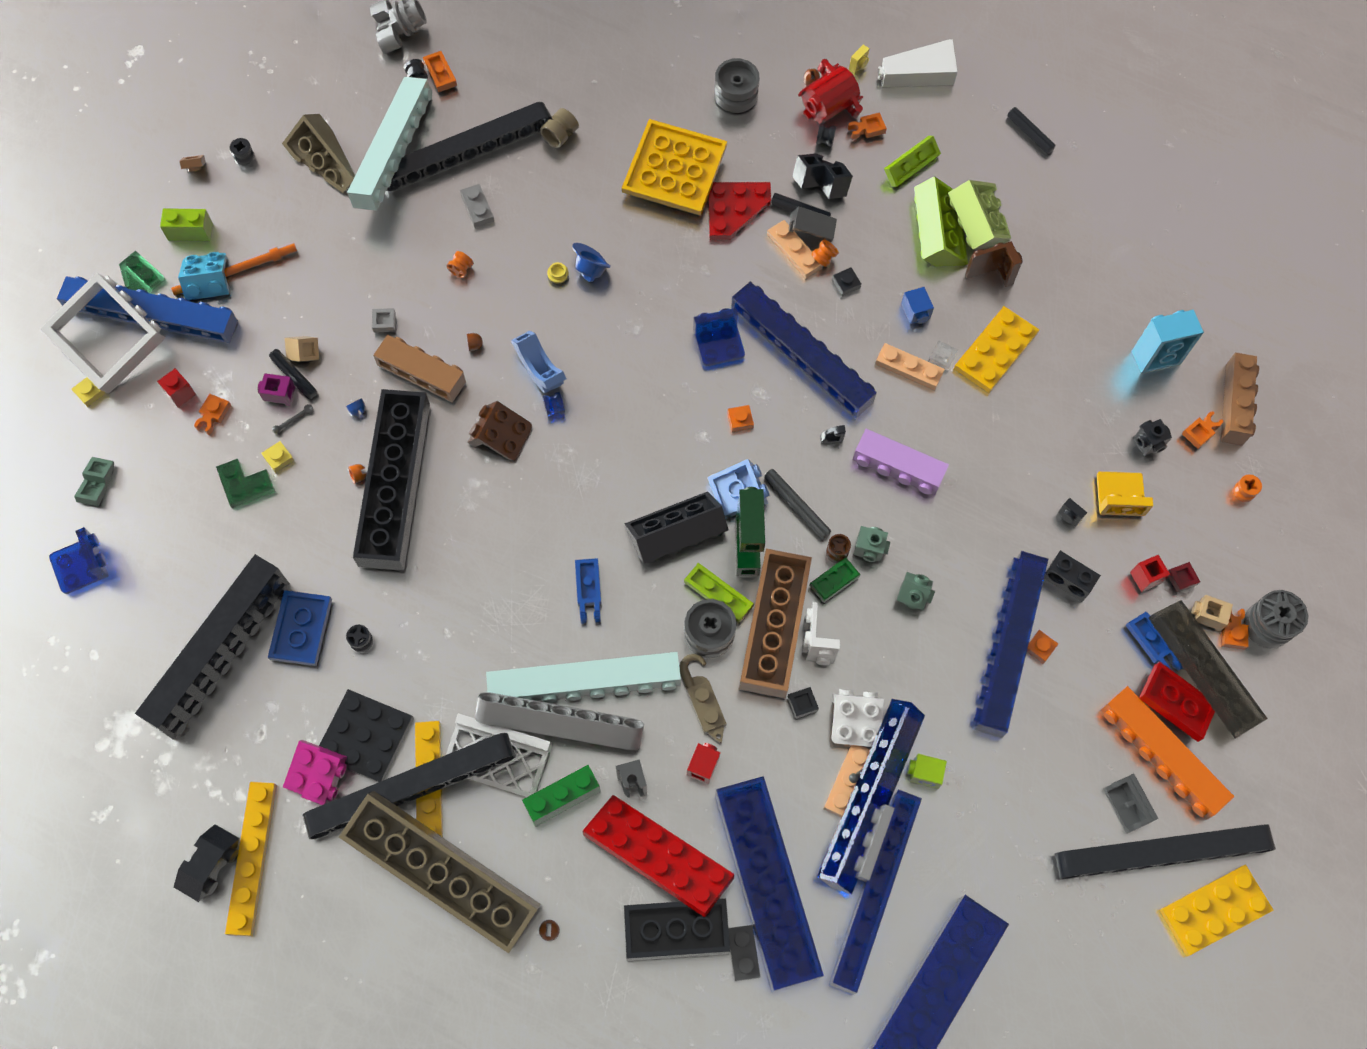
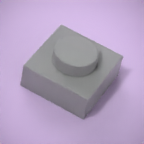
(383, 320)

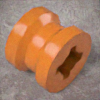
(825, 253)
(460, 264)
(1242, 491)

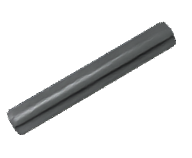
(797, 504)

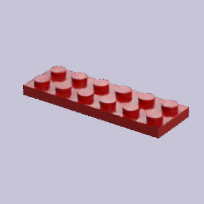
(658, 855)

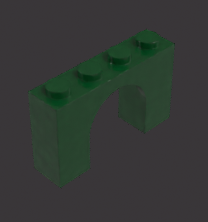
(749, 531)

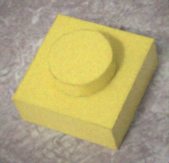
(859, 59)
(87, 391)
(277, 456)

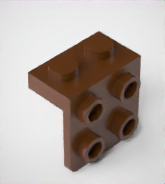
(1000, 257)
(500, 430)

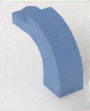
(537, 362)

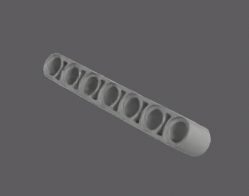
(559, 721)

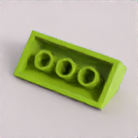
(938, 225)

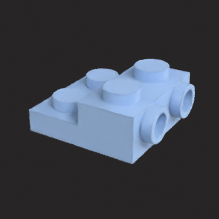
(729, 481)

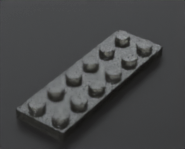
(1208, 668)

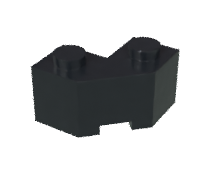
(814, 172)
(199, 875)

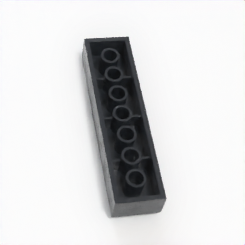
(391, 480)
(213, 647)

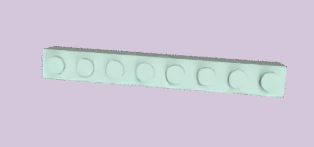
(389, 144)
(588, 678)

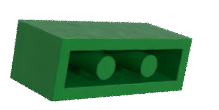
(561, 795)

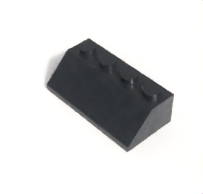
(677, 527)

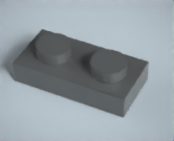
(743, 953)

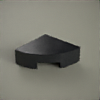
(833, 435)

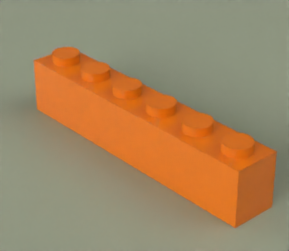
(1167, 754)

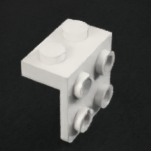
(820, 650)
(856, 717)

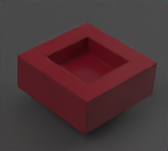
(1183, 577)

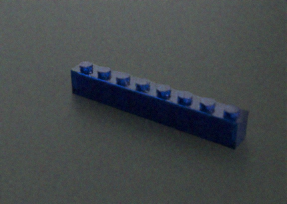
(803, 349)
(1011, 644)
(871, 791)
(875, 896)

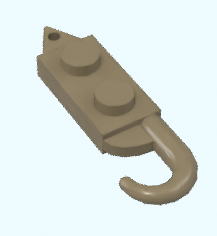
(703, 699)

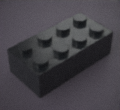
(675, 931)

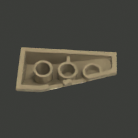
(318, 148)

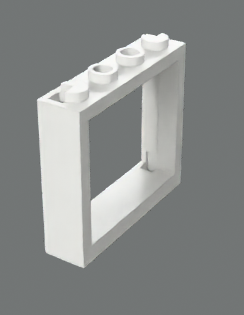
(129, 360)

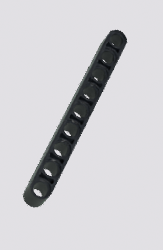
(470, 144)
(413, 783)
(1164, 851)

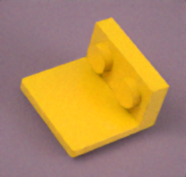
(1122, 494)

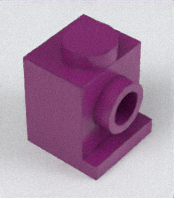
(276, 389)

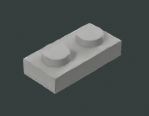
(477, 205)

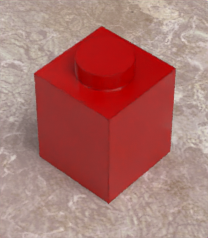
(176, 387)
(1150, 573)
(703, 762)

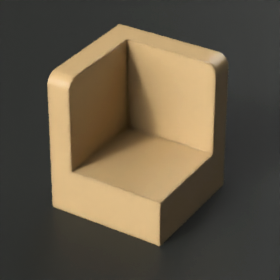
(302, 348)

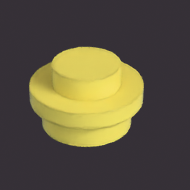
(557, 272)

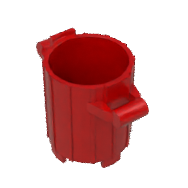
(831, 93)

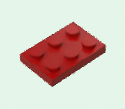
(1177, 701)

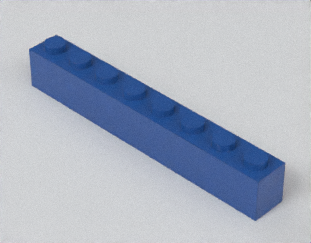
(169, 313)

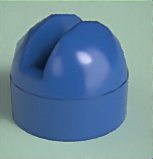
(355, 406)

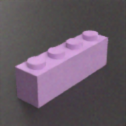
(900, 462)

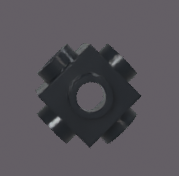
(1152, 437)

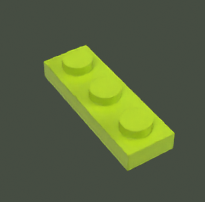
(912, 161)
(712, 587)

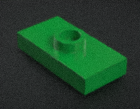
(834, 580)

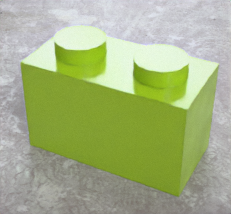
(186, 224)

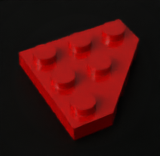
(735, 206)

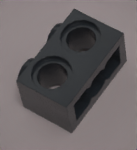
(1071, 576)

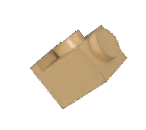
(1218, 611)

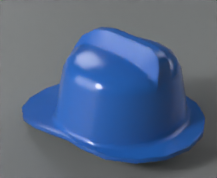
(589, 262)

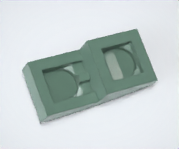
(95, 482)

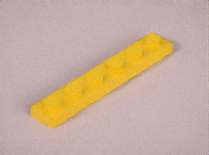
(428, 749)
(251, 859)

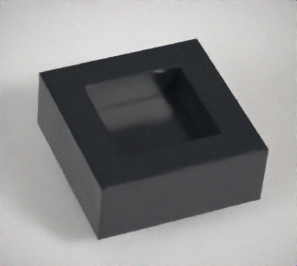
(846, 281)
(1072, 512)
(803, 702)

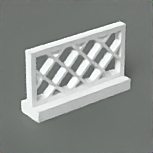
(517, 739)

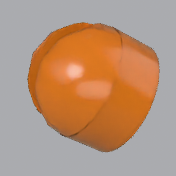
(356, 474)

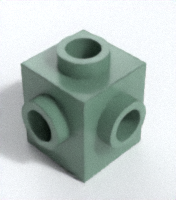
(871, 543)
(916, 591)

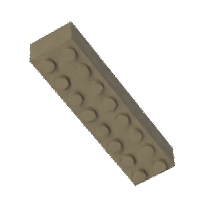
(439, 871)

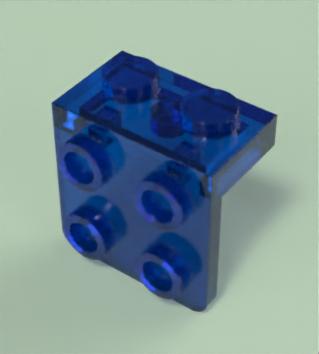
(718, 337)
(79, 563)

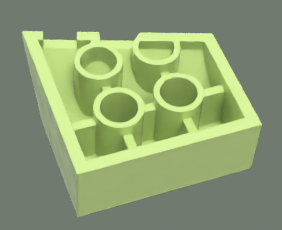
(979, 214)

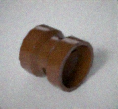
(838, 543)

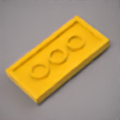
(996, 349)
(1216, 910)

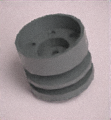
(1266, 625)

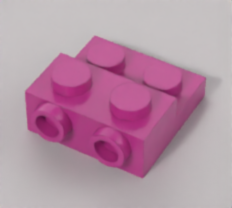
(315, 772)

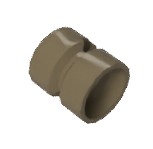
(560, 128)

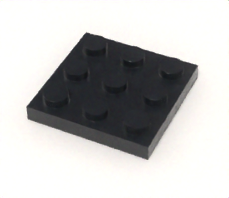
(366, 734)

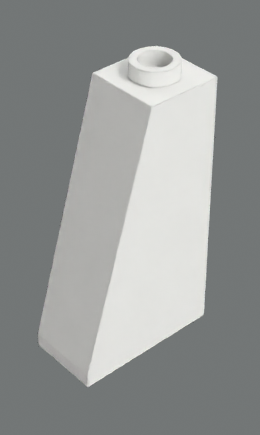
(920, 67)

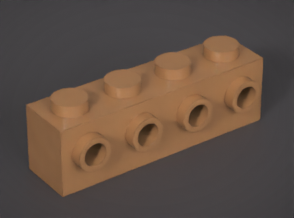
(420, 368)
(1239, 399)

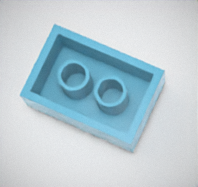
(1167, 340)

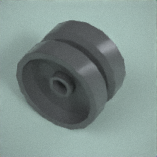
(736, 85)
(709, 628)

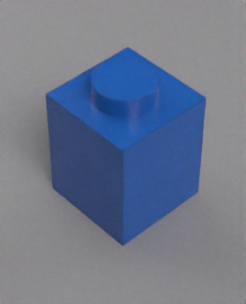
(917, 305)

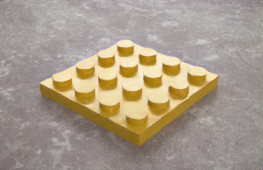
(674, 167)

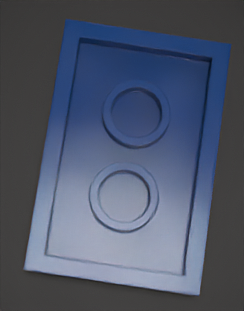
(300, 628)

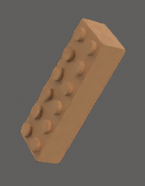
(775, 623)

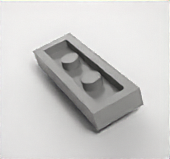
(873, 842)

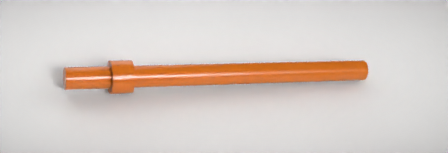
(274, 254)

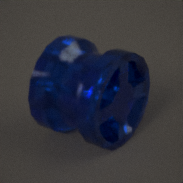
(553, 404)

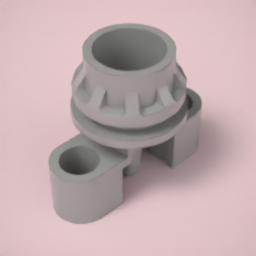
(395, 20)

